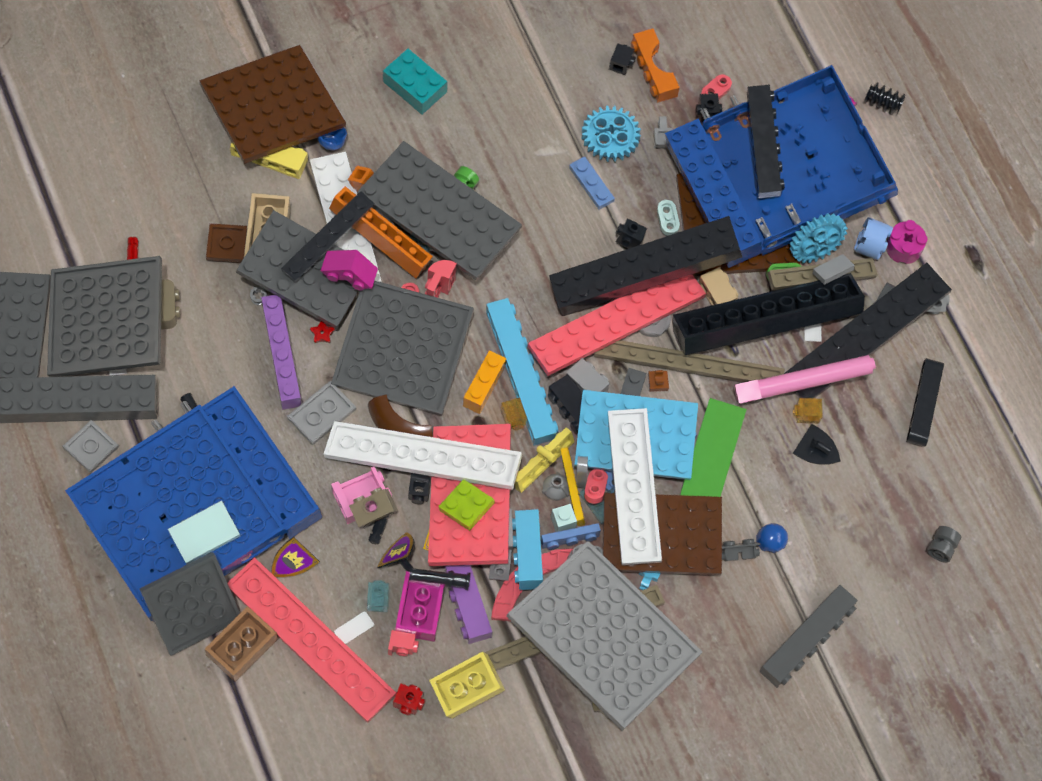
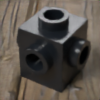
(711, 103)
(630, 234)

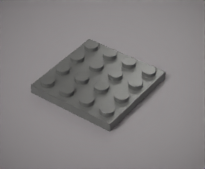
(190, 603)

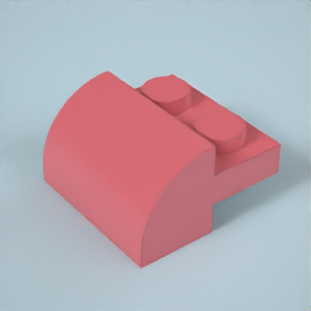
(440, 277)

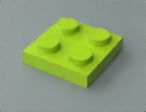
(466, 504)

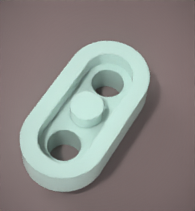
(668, 219)

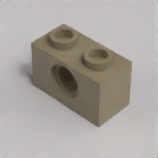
(384, 503)

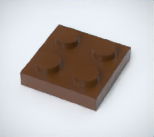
(226, 243)

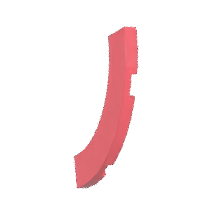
(510, 590)

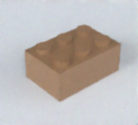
(241, 644)

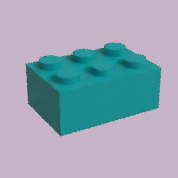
(415, 81)

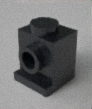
(422, 482)

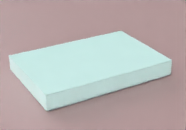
(204, 532)

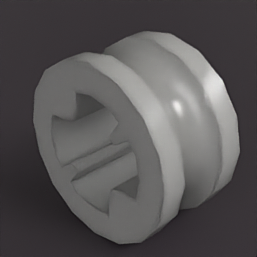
(255, 290)

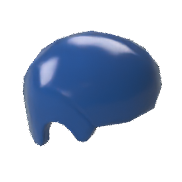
(333, 140)
(772, 537)

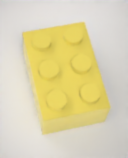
(467, 685)

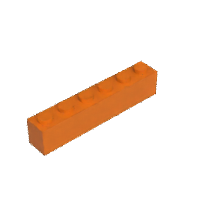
(386, 236)

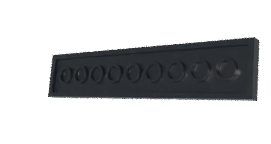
(877, 323)

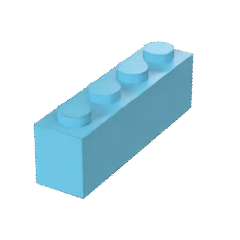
(528, 549)

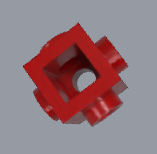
(408, 699)

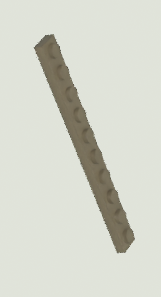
(691, 363)
(524, 648)

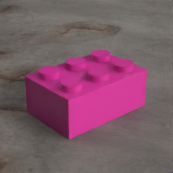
(420, 608)

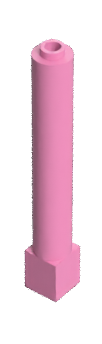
(803, 379)

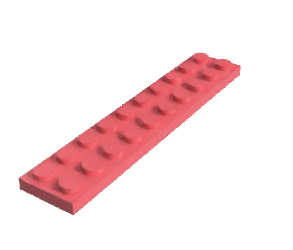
(613, 323)
(311, 640)

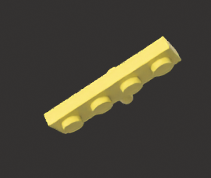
(544, 458)

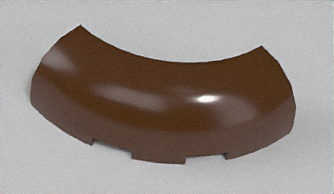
(386, 418)

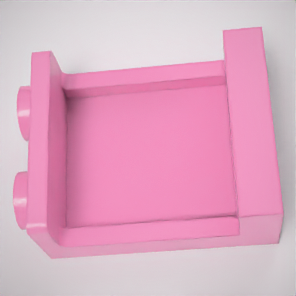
(357, 487)

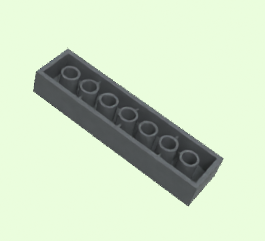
(78, 398)

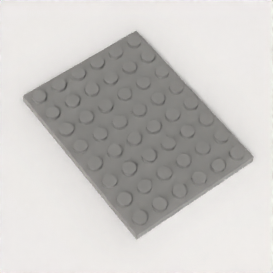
(604, 635)

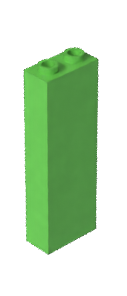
(714, 449)

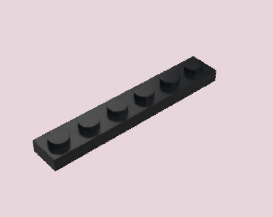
(327, 237)

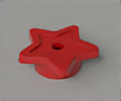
(322, 337)

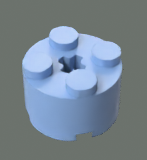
(872, 238)

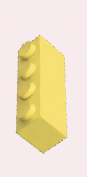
(287, 161)

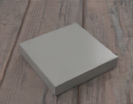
(90, 446)

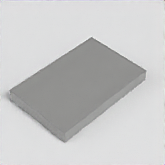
(318, 413)

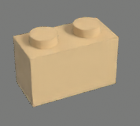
(717, 287)

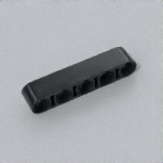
(925, 402)

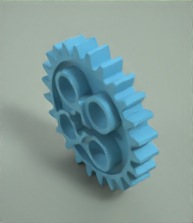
(611, 133)
(818, 238)

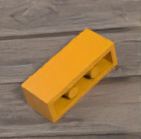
(484, 382)

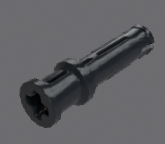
(450, 579)

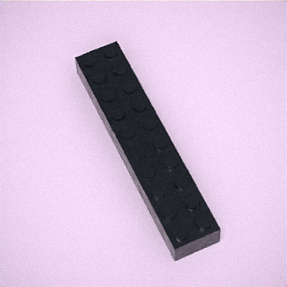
(645, 266)
(767, 314)

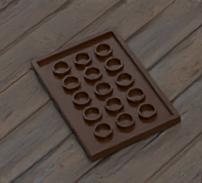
(687, 531)

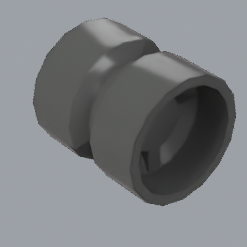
(944, 543)

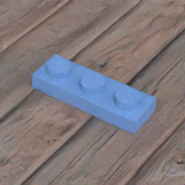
(591, 183)
(570, 536)

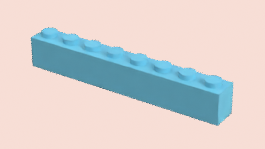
(521, 371)

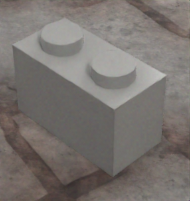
(587, 378)

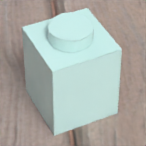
(563, 518)

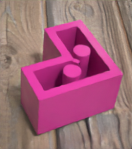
(349, 266)

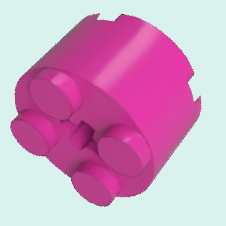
(906, 242)

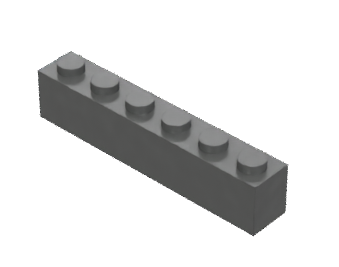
(808, 636)

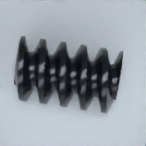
(886, 98)

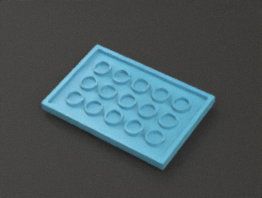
(670, 431)

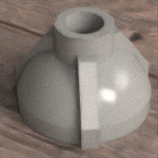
(554, 491)

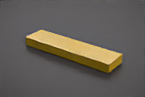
(572, 486)

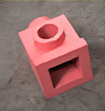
(402, 643)

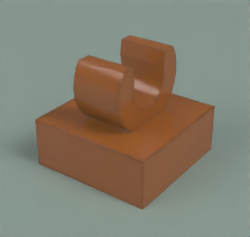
(658, 380)

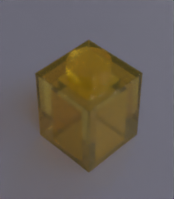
(808, 410)
(514, 413)

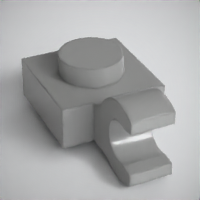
(659, 133)

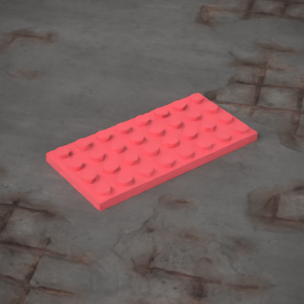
(489, 538)

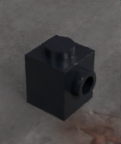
(622, 59)

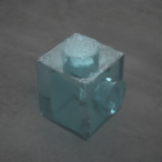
(377, 596)

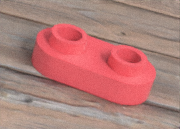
(716, 86)
(596, 486)

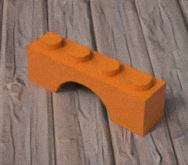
(662, 84)

